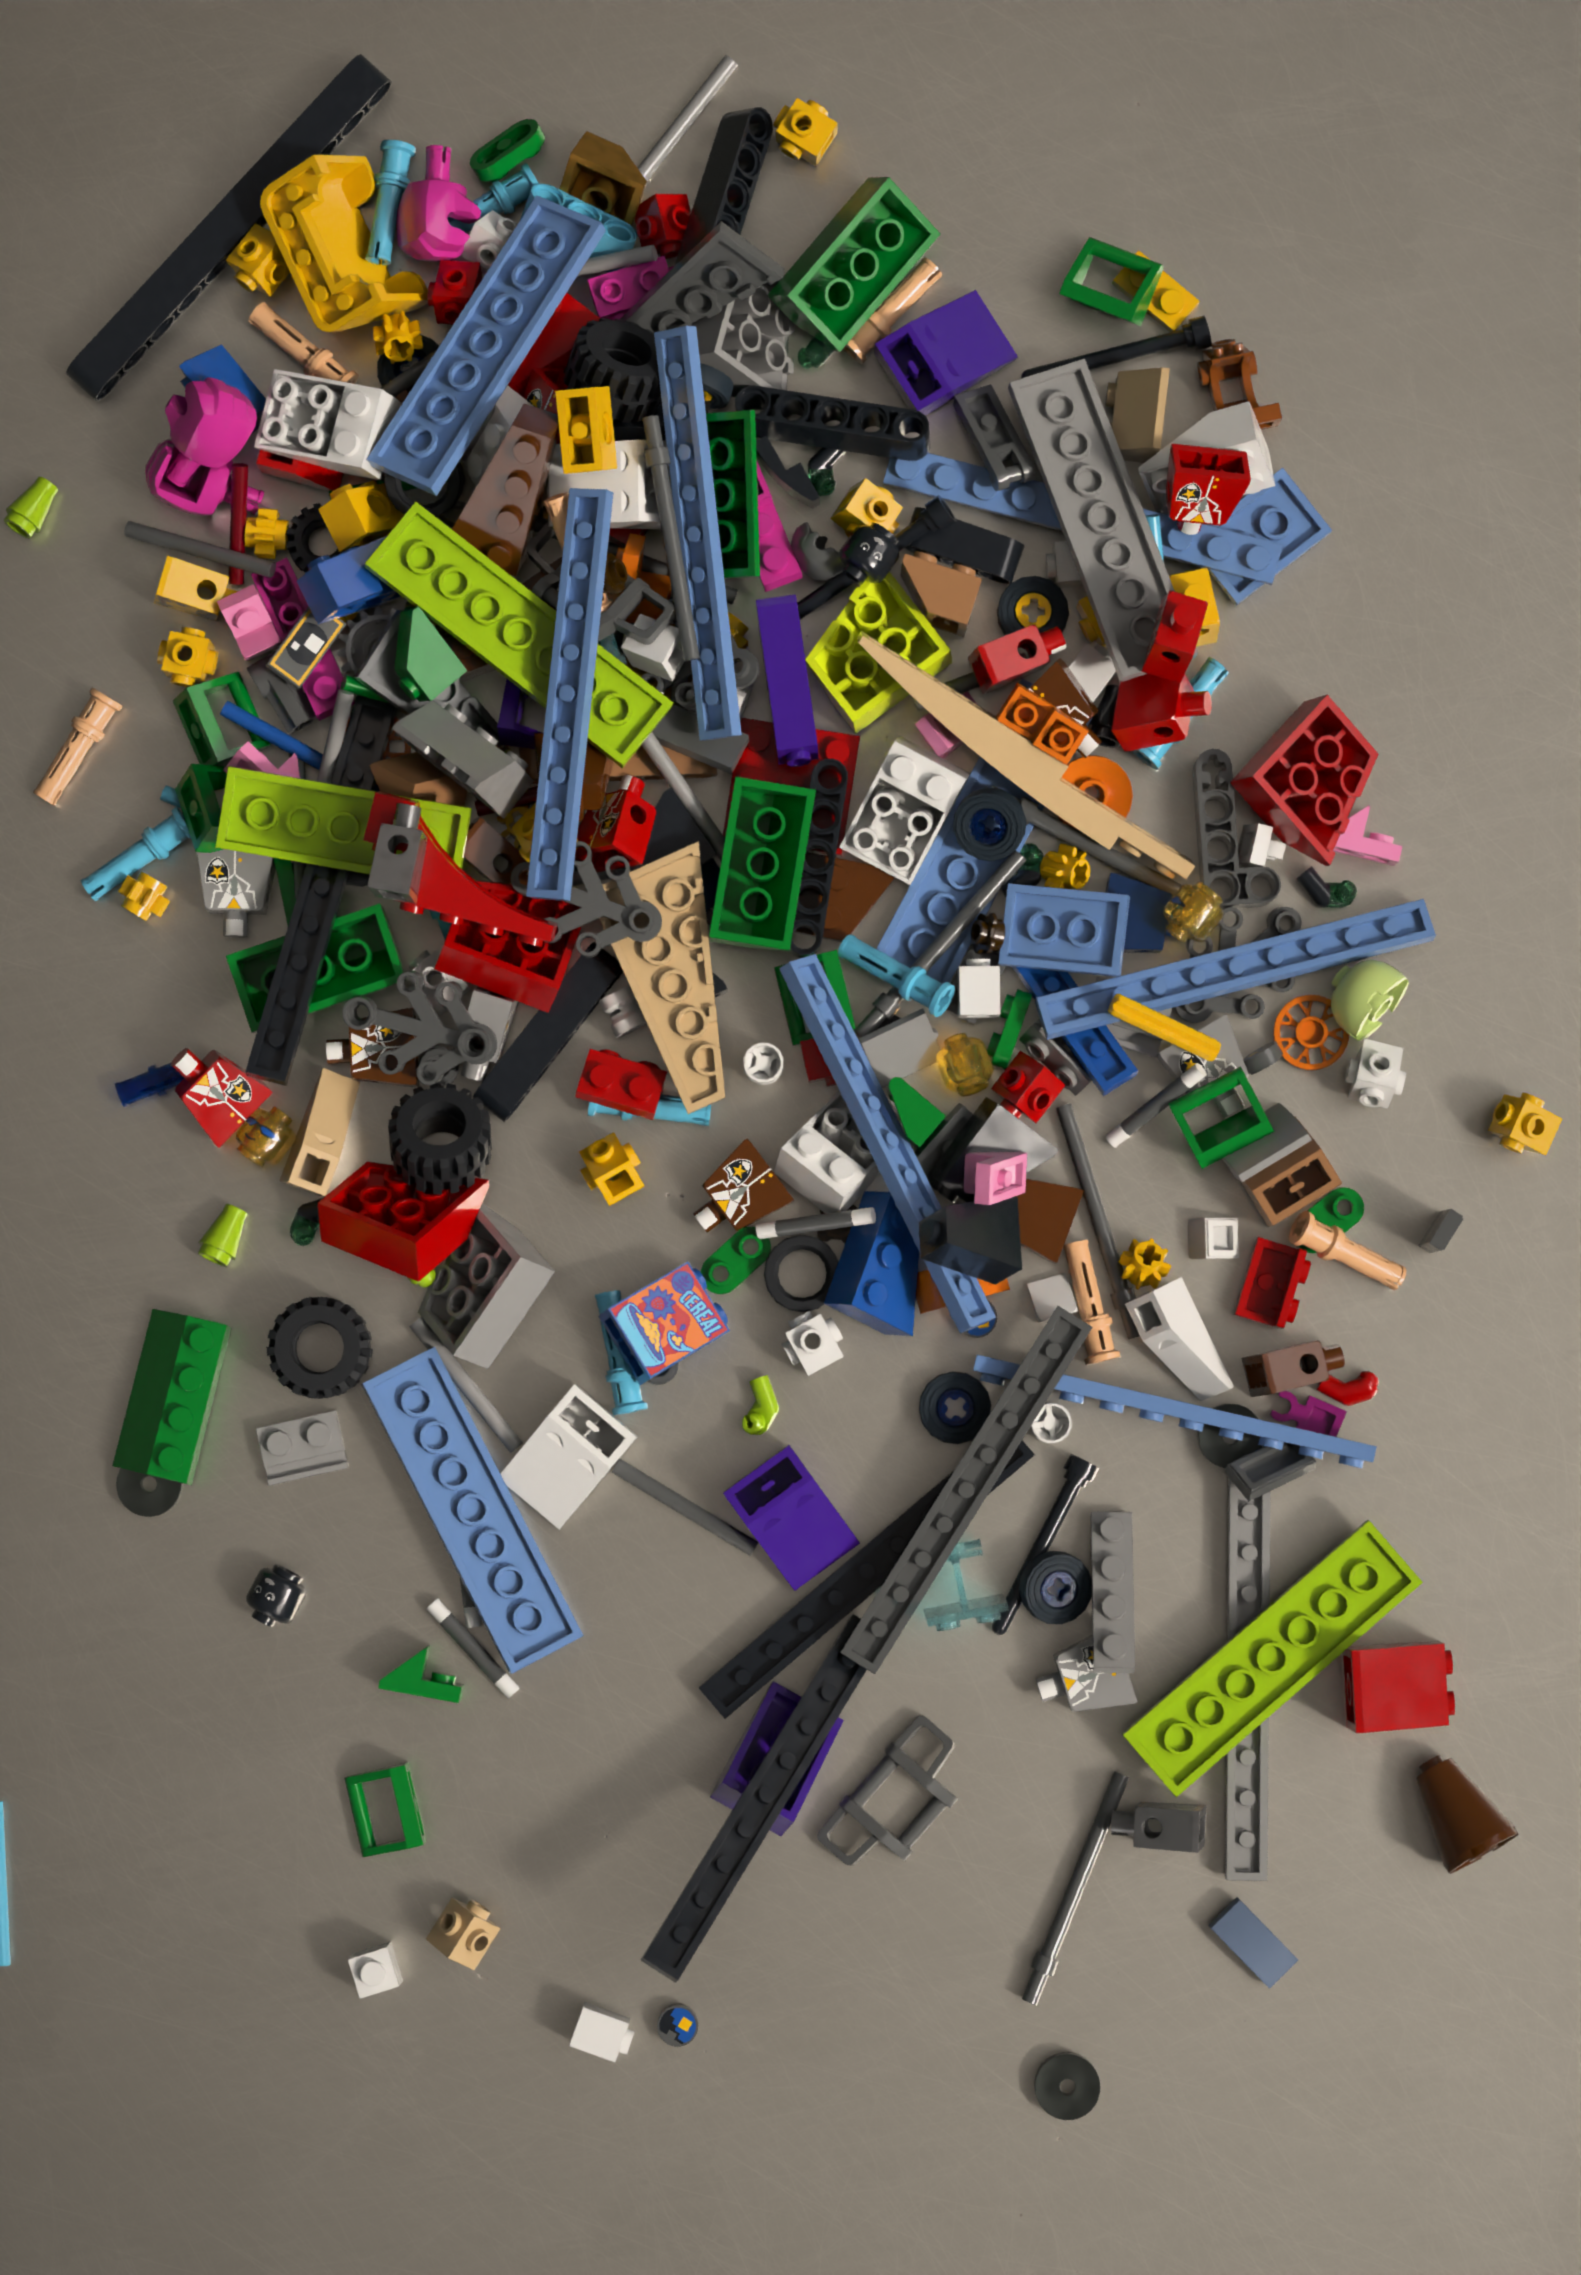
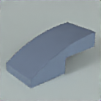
(1253, 1942)

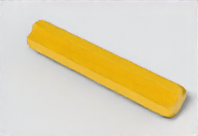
(1164, 1027)

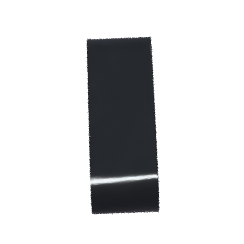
(971, 546)

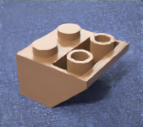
(940, 592)
(1291, 1183)

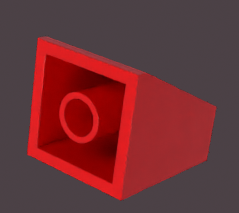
(1397, 1686)

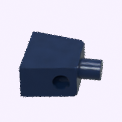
(1146, 919)

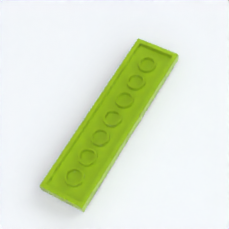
(509, 627)
(1272, 1658)

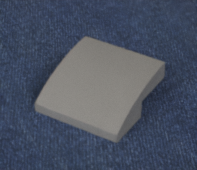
(1288, 1137)

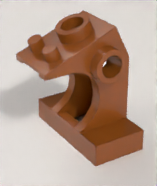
(1231, 361)

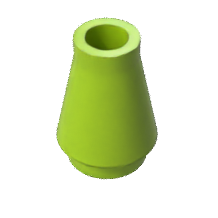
(30, 509)
(223, 1236)

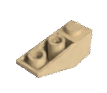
(321, 1134)

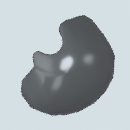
(812, 556)

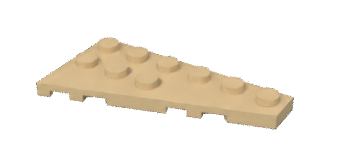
(674, 974)

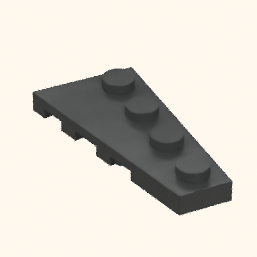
(704, 281)
(380, 677)

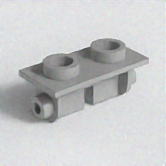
(1055, 1058)

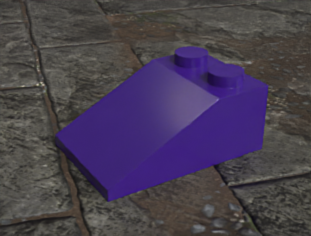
(754, 1745)

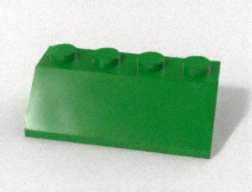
(854, 263)
(736, 492)
(762, 864)
(356, 963)
(172, 1396)

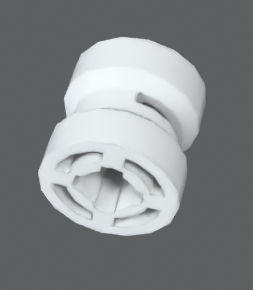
(623, 1011)
(761, 1058)
(1055, 1425)

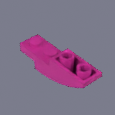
(777, 558)
(285, 606)

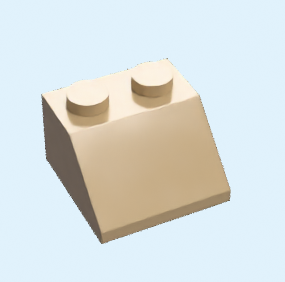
(1138, 411)

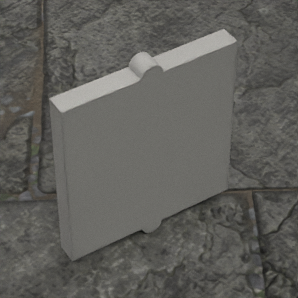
(901, 1047)

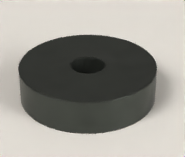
(1215, 1447)
(145, 1503)
(1067, 2105)

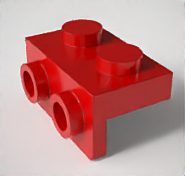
(621, 1083)
(1272, 1283)

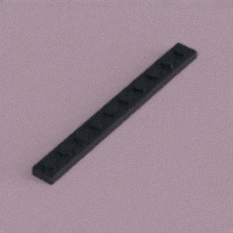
(315, 909)
(826, 1604)
(755, 1811)

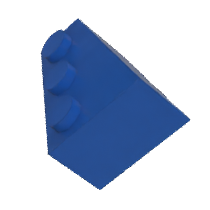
(878, 1270)

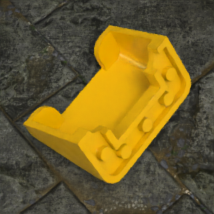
(326, 244)

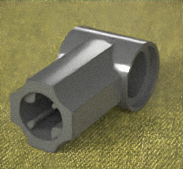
(288, 702)

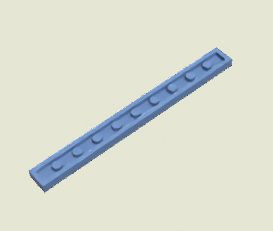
(1030, 502)
(698, 530)
(569, 694)
(1239, 967)
(879, 1128)
(1190, 1415)

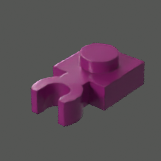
(1314, 1416)

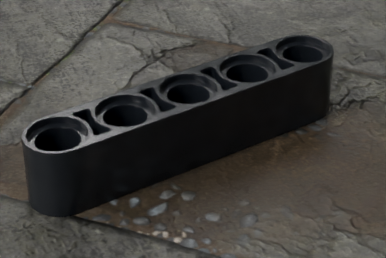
(729, 175)
(846, 436)
(827, 841)
(548, 1033)

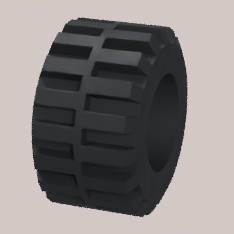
(617, 357)
(440, 1165)
(284, 1342)

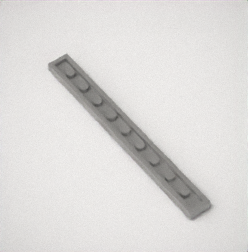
(1248, 1761)

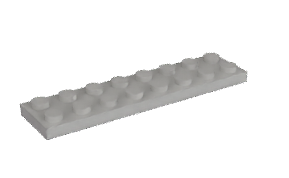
(1095, 508)

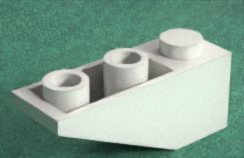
(1178, 1336)

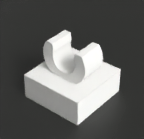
(1257, 846)

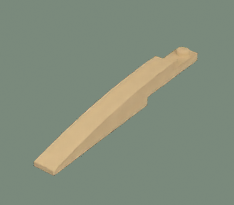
(1024, 763)

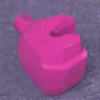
(424, 211)
(207, 427)
(205, 490)

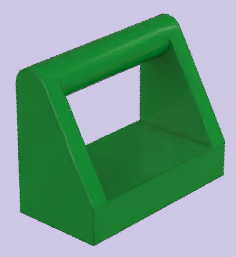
(1132, 312)
(201, 724)
(200, 804)
(793, 1015)
(915, 1112)
(1230, 1133)
(406, 1803)

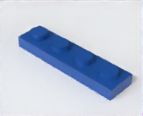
(1093, 1048)

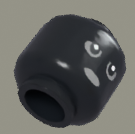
(869, 554)
(276, 1595)

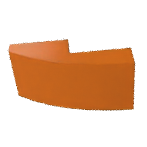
(1042, 723)

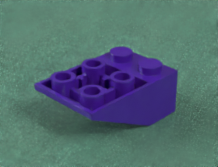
(944, 353)
(791, 1517)

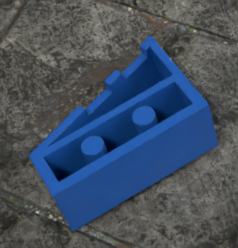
(343, 584)

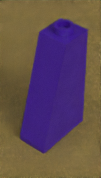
(787, 680)

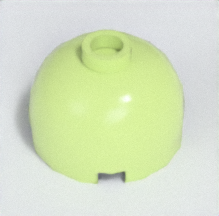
(1365, 995)

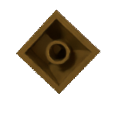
(604, 177)

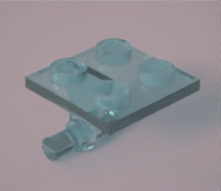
(983, 1609)

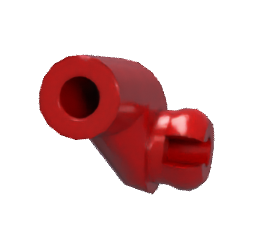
(1351, 1392)

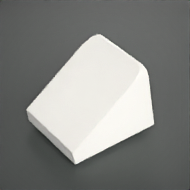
(1213, 1238)
(1049, 1294)

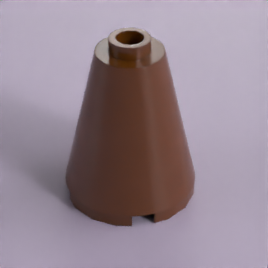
(1461, 1815)

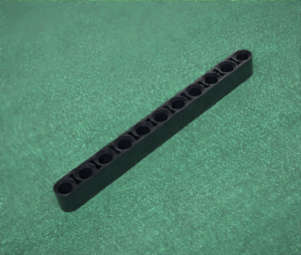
(207, 247)

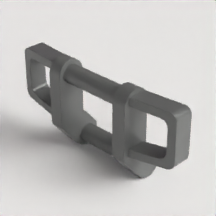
(614, 618)
(854, 1804)

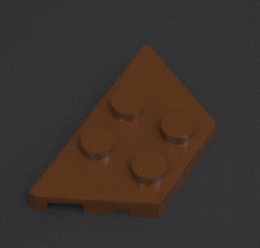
(851, 897)

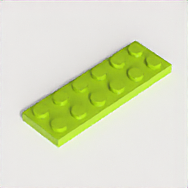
(317, 821)

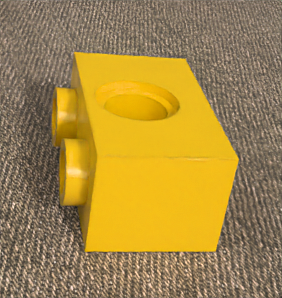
(586, 429)
(359, 514)

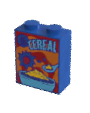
(665, 1322)

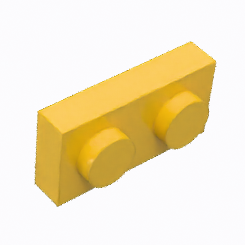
(1170, 301)

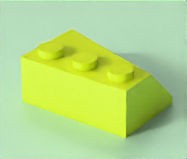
(850, 675)

